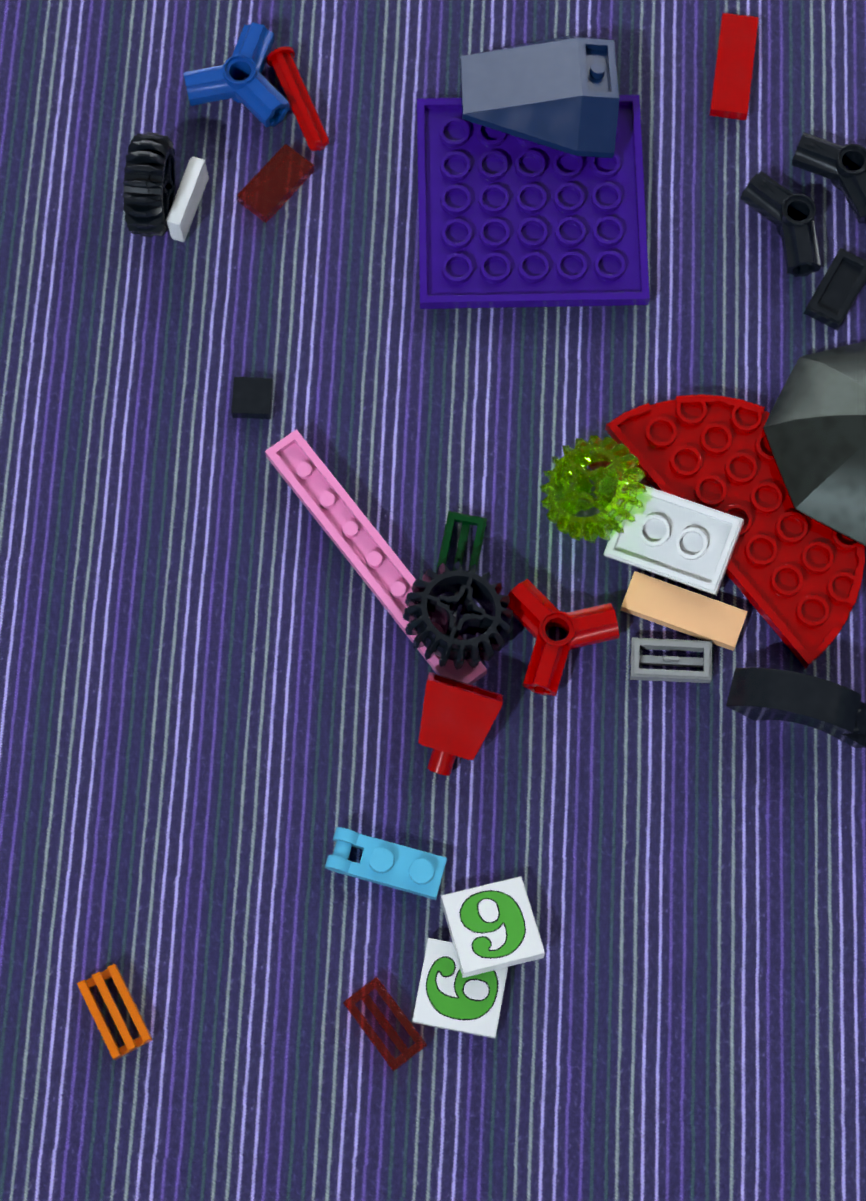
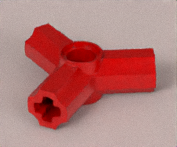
(550, 656)

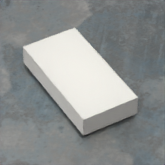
(187, 199)

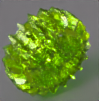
(567, 500)

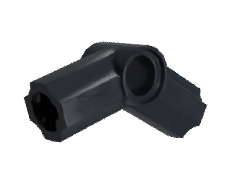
(829, 161)
(797, 237)

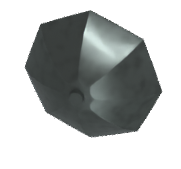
(821, 438)

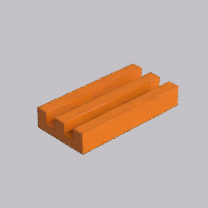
(98, 979)

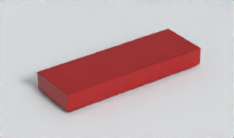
(734, 66)

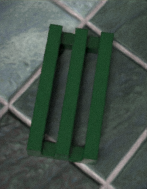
(466, 521)

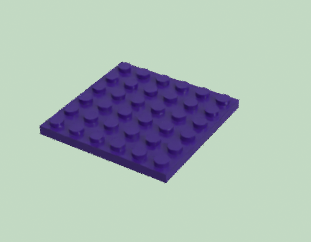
(527, 221)

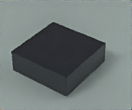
(252, 398)

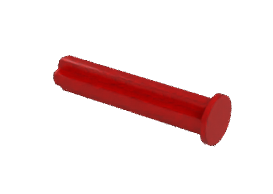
(298, 97)

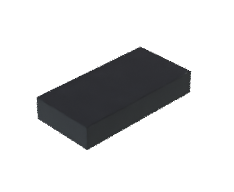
(838, 289)

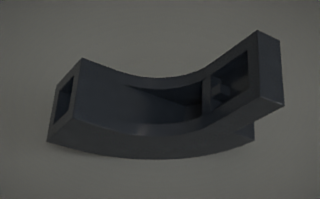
(801, 700)

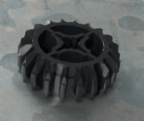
(149, 184)
(491, 625)

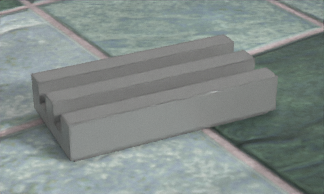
(671, 675)

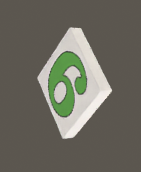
(492, 927)
(457, 1002)

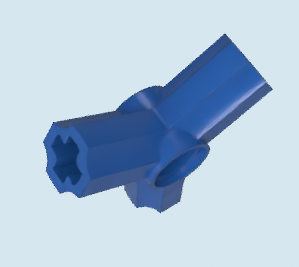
(247, 61)

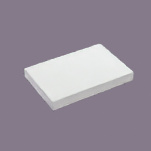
(677, 540)

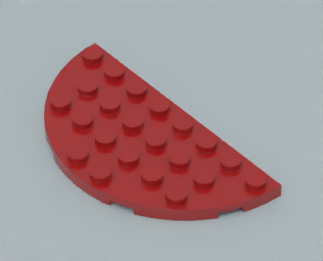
(783, 562)

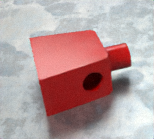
(455, 720)

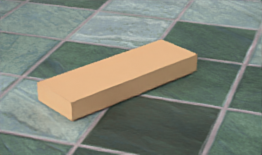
(683, 610)

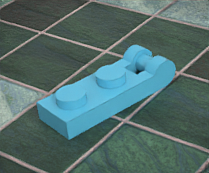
(387, 863)

